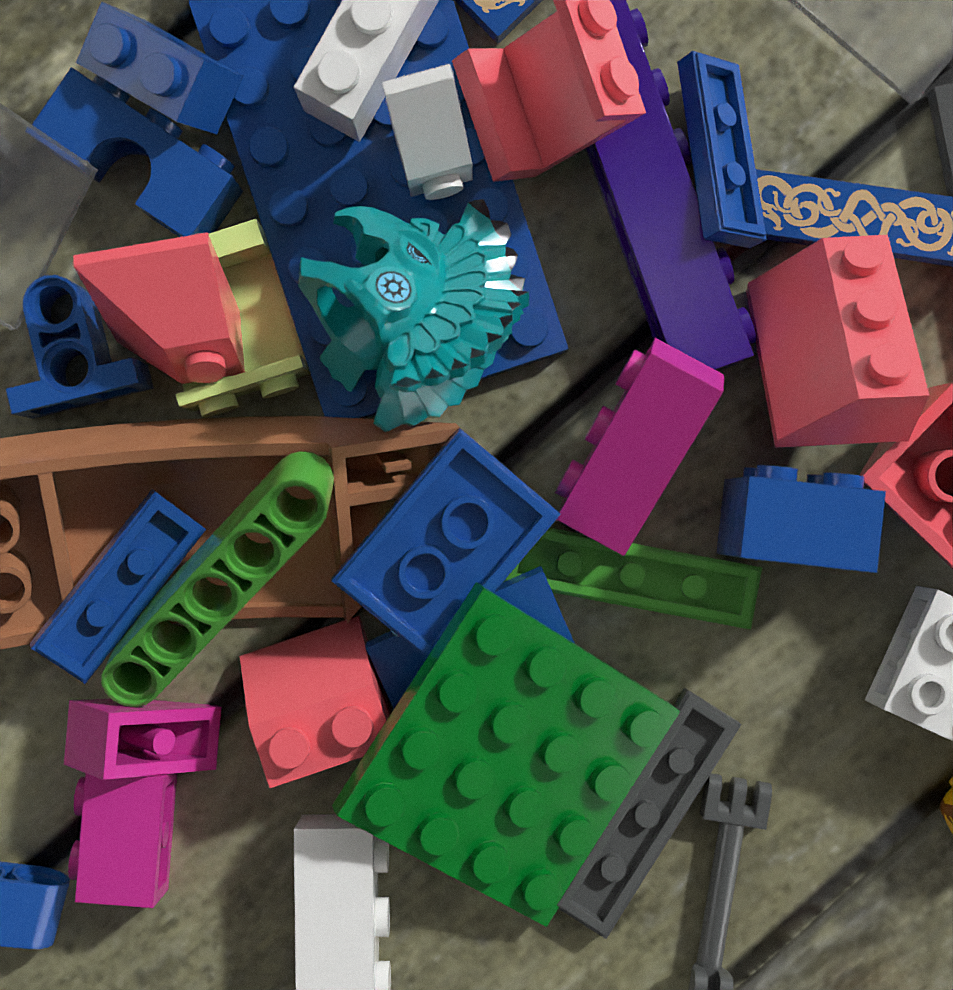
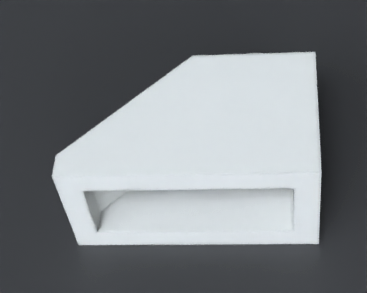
(429, 132)

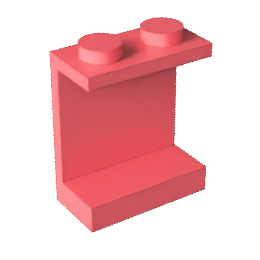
(550, 90)

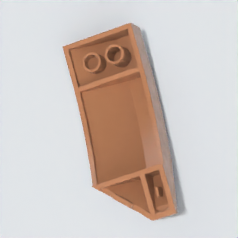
(78, 486)

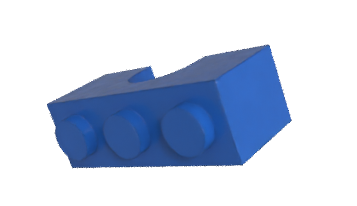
(186, 189)

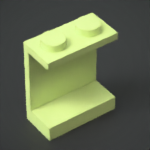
(268, 332)

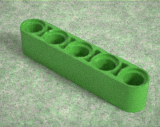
(226, 556)

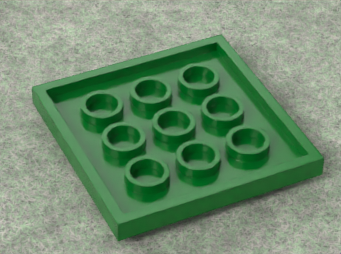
(506, 756)

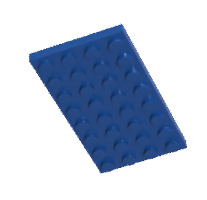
(309, 171)

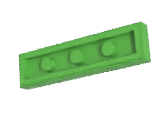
(646, 578)

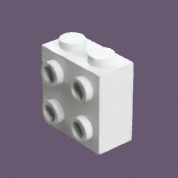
(918, 665)

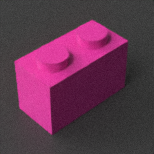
(123, 839)

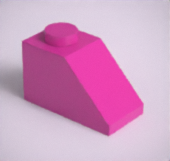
(141, 740)

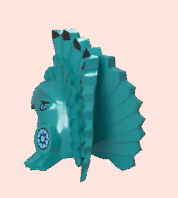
(423, 308)

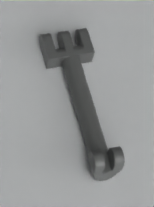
(732, 819)

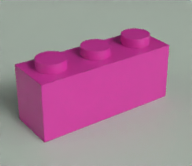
(638, 444)

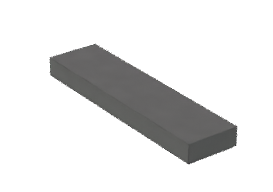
(649, 814)

